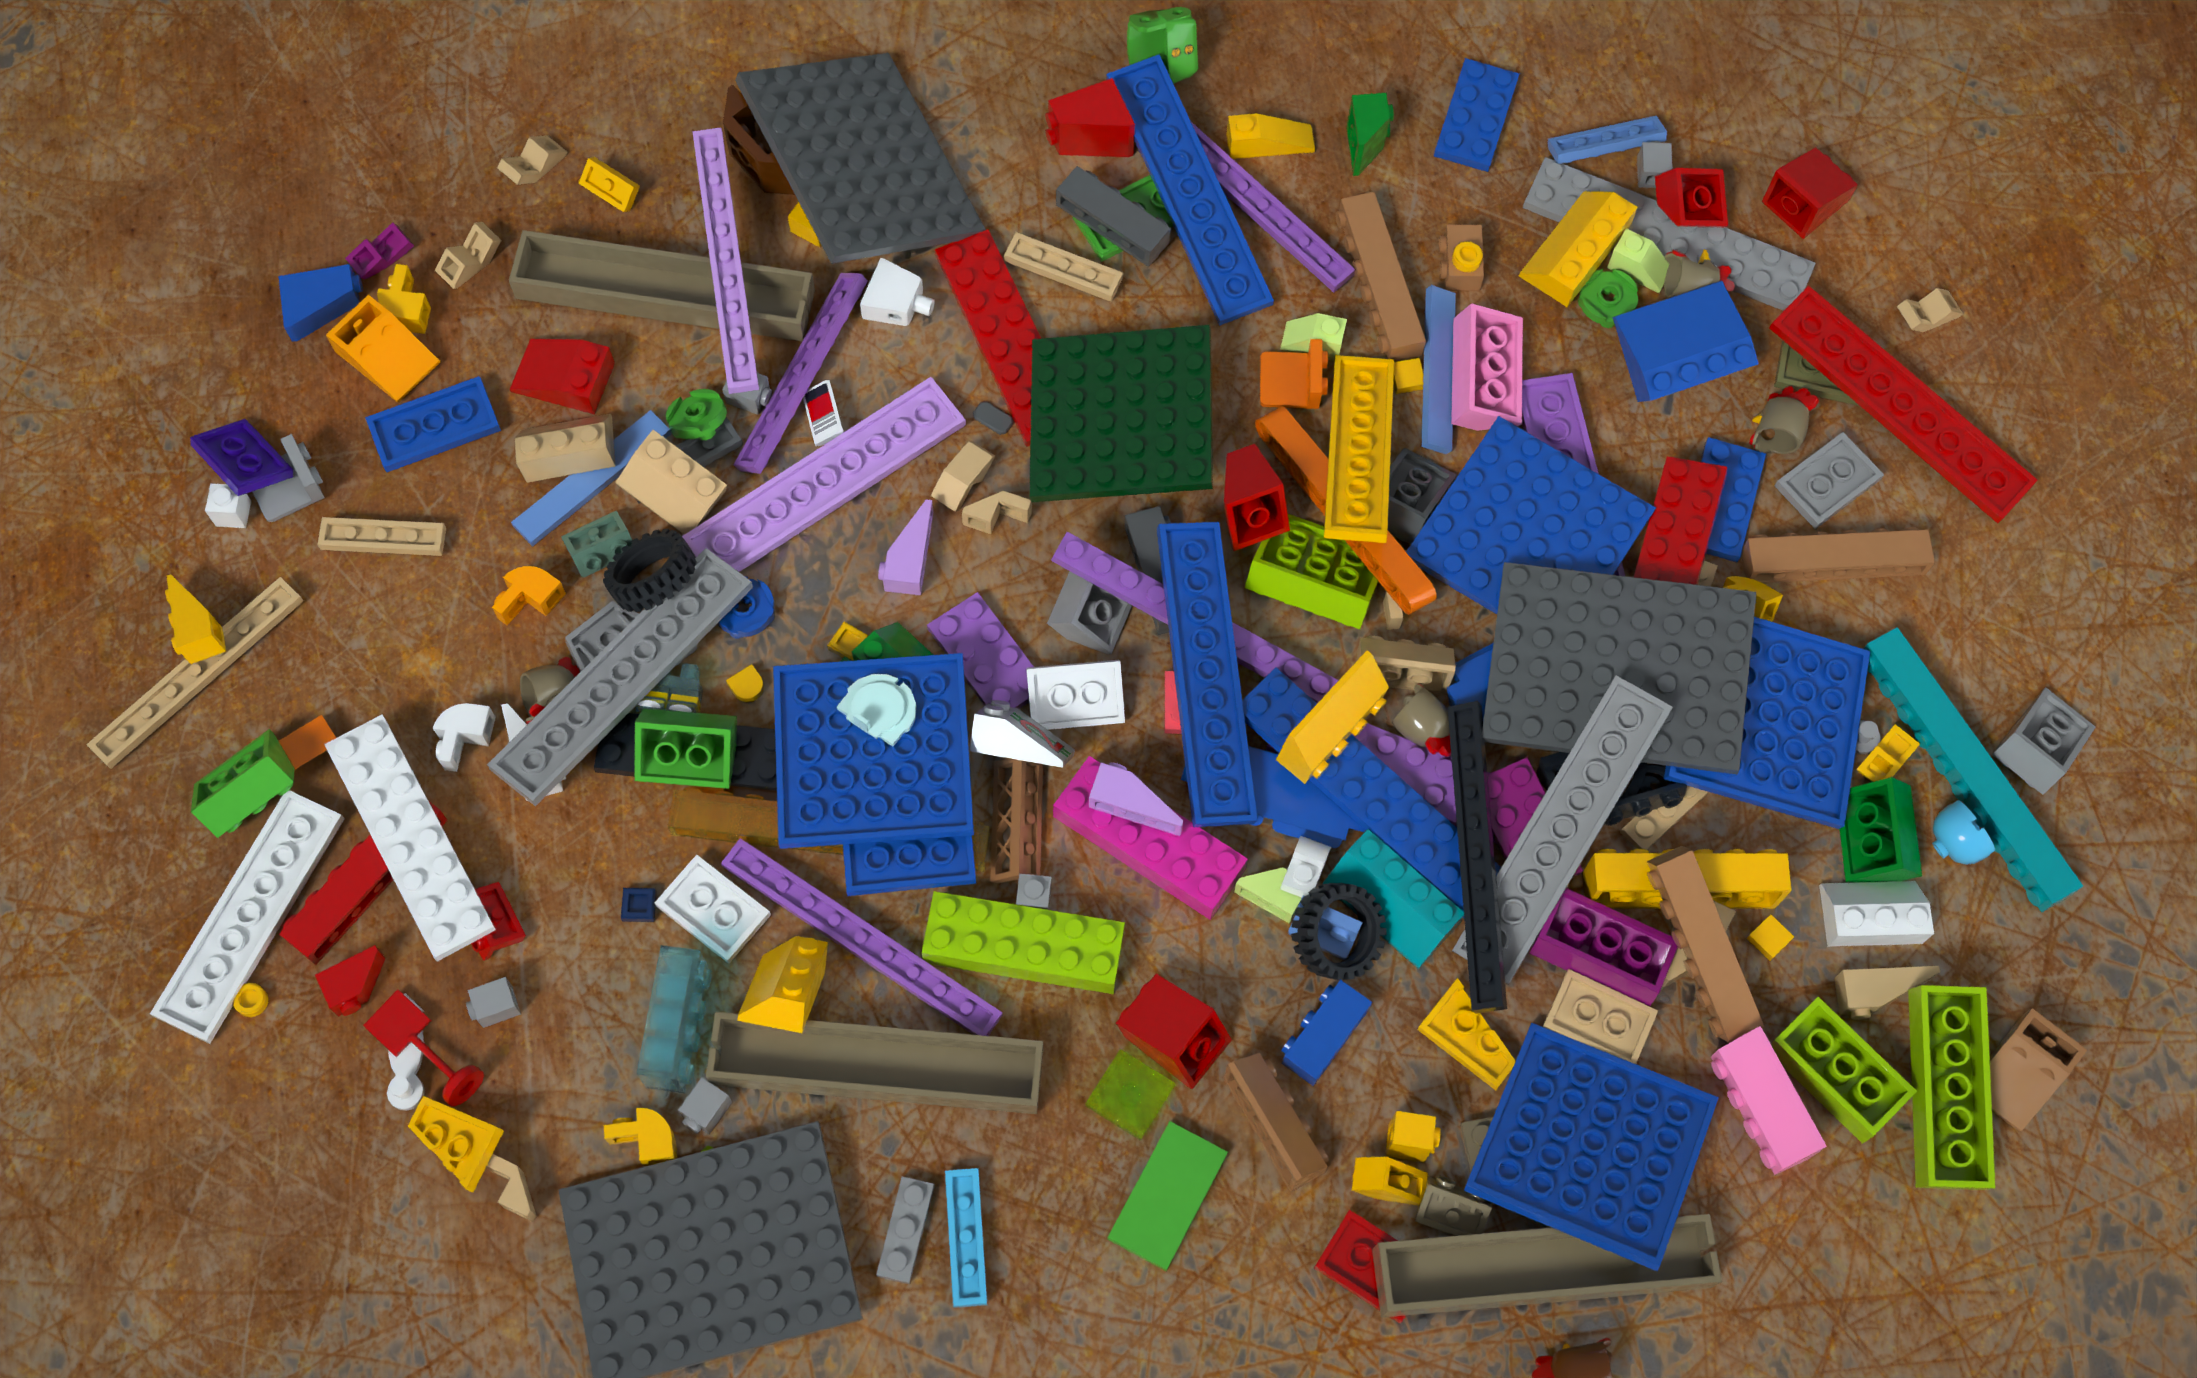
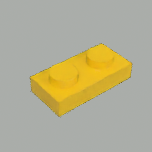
(609, 184)

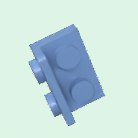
(1335, 932)

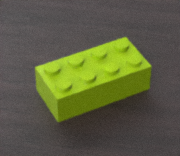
(1841, 1070)

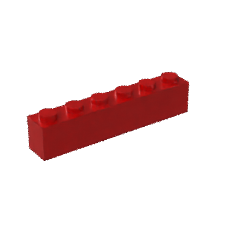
(340, 900)

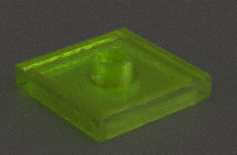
(1130, 1094)

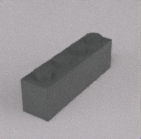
(1113, 215)
(1143, 540)

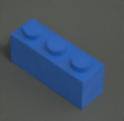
(1325, 1031)

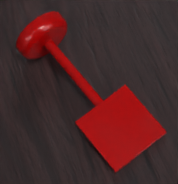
(398, 1025)

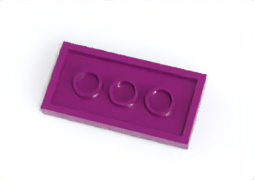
(1513, 800)

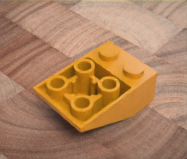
(382, 348)

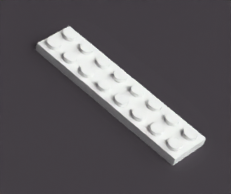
(410, 838)
(247, 916)

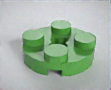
(1608, 282)
(696, 415)

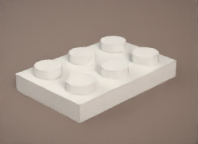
(1076, 694)
(712, 909)

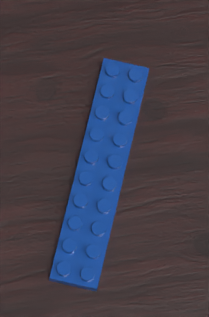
(1191, 192)
(1206, 675)
(1365, 788)

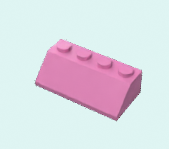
(1486, 368)
(1767, 1101)

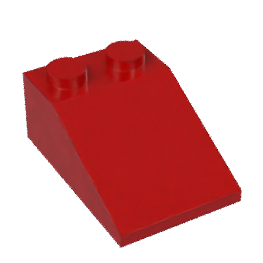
(564, 372)

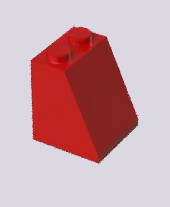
(1091, 122)
(1808, 191)
(1253, 498)
(1174, 1030)

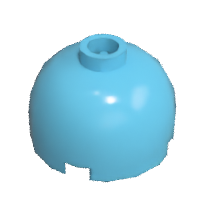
(1960, 835)

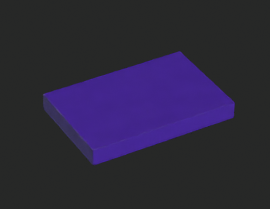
(241, 457)

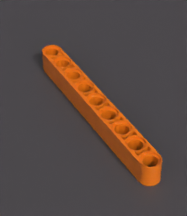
(1309, 468)

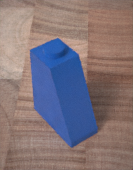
(317, 298)

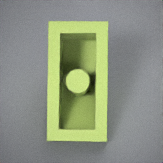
(1639, 260)
(1315, 326)
(1265, 892)

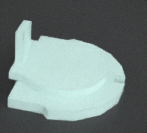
(880, 707)

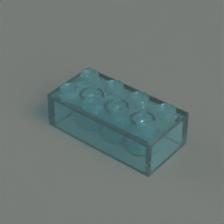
(673, 1019)

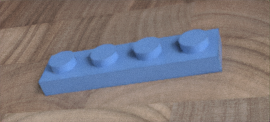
(1606, 139)

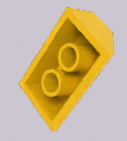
(786, 985)

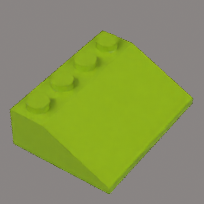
(1313, 573)

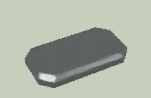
(993, 418)

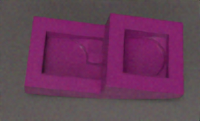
(379, 254)

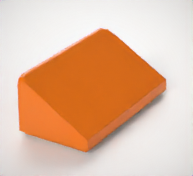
(307, 741)

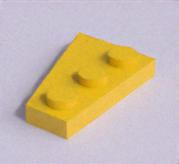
(1467, 1037)
(456, 1138)

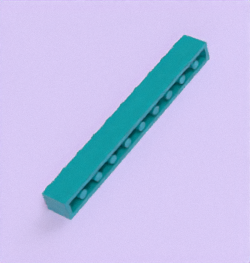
(1971, 771)

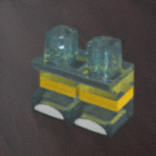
(676, 692)

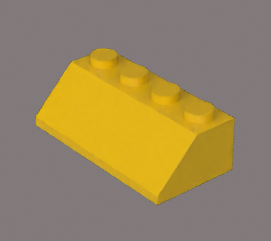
(1579, 244)
(1334, 719)

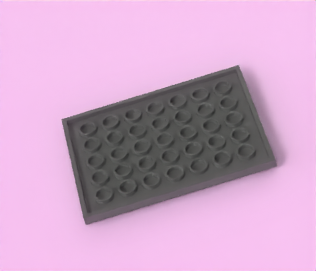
(859, 156)
(1573, 631)
(709, 1255)

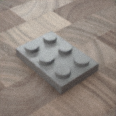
(1829, 480)

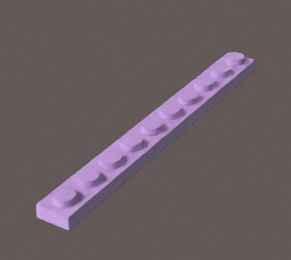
(725, 261)

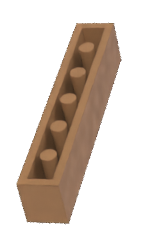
(1380, 277)
(1838, 555)
(1704, 944)

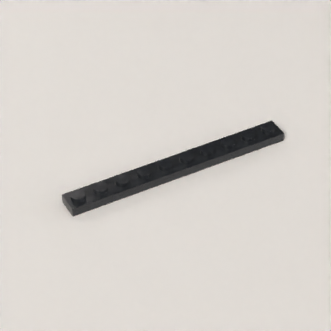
(1477, 859)

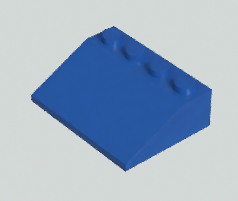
(1684, 342)

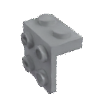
(294, 493)

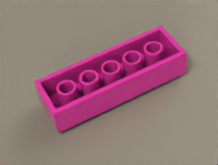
(1188, 866)

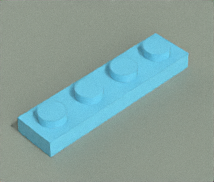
(966, 1238)

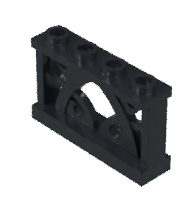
(1630, 802)

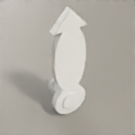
(406, 1088)

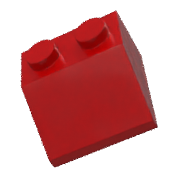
(1693, 197)

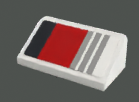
(822, 413)

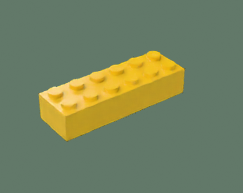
(1732, 878)

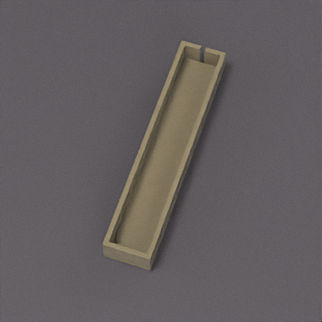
(654, 284)
(878, 1064)
(1532, 1269)

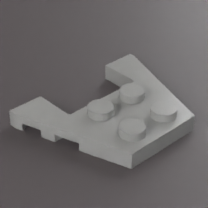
(598, 632)

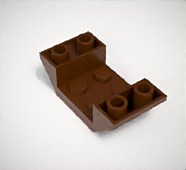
(752, 157)

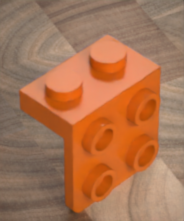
(1293, 378)

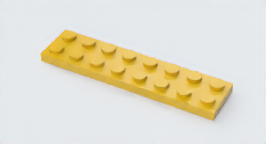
(1359, 449)

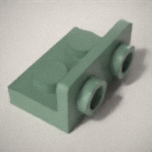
(597, 543)

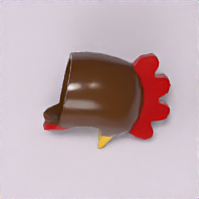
(1576, 1362)

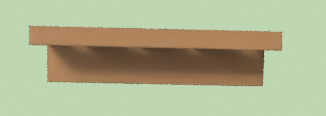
(1023, 818)

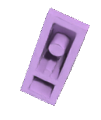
(908, 554)
(1127, 797)

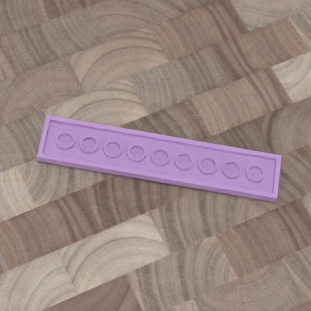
(828, 477)

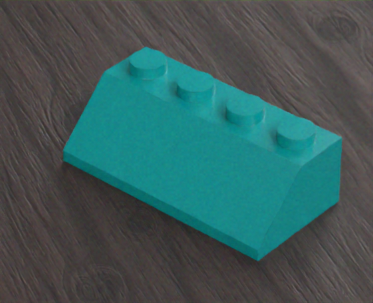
(1414, 909)

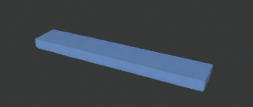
(1437, 374)
(582, 487)

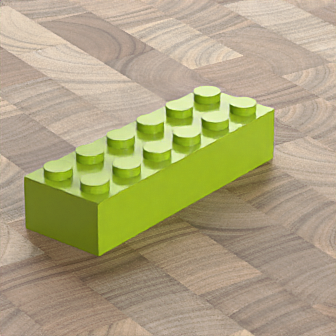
(1023, 942)
(1952, 1087)

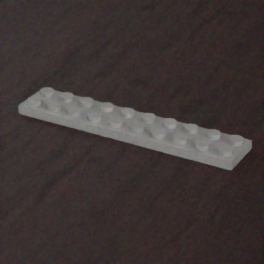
(1756, 267)
(618, 679)
(1572, 815)

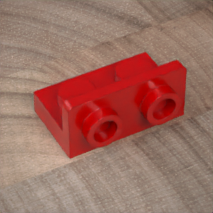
(507, 926)

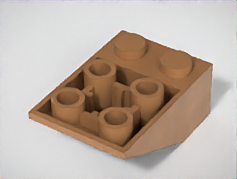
(2030, 1067)

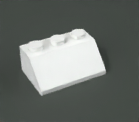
(1875, 913)

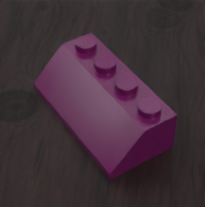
(1606, 947)

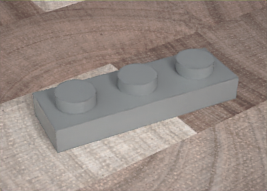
(905, 1230)

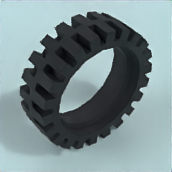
(658, 585)
(1369, 933)

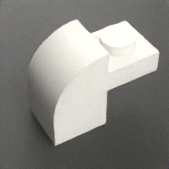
(461, 725)
(1305, 867)

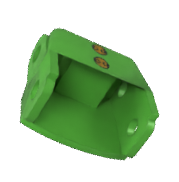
(1165, 33)

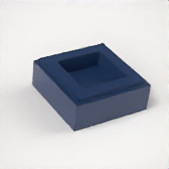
(638, 905)

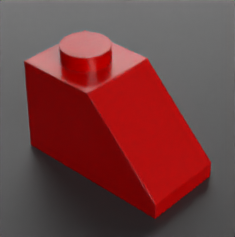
(351, 981)

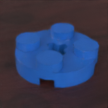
(756, 619)

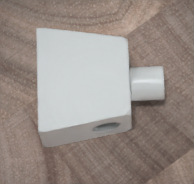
(894, 295)

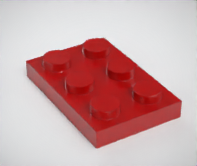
(1350, 1258)

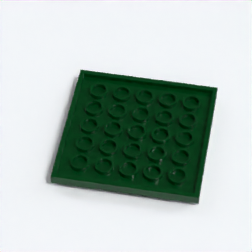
(1121, 414)

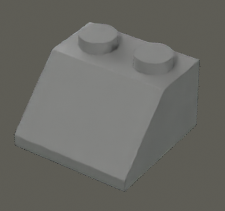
(1088, 614)

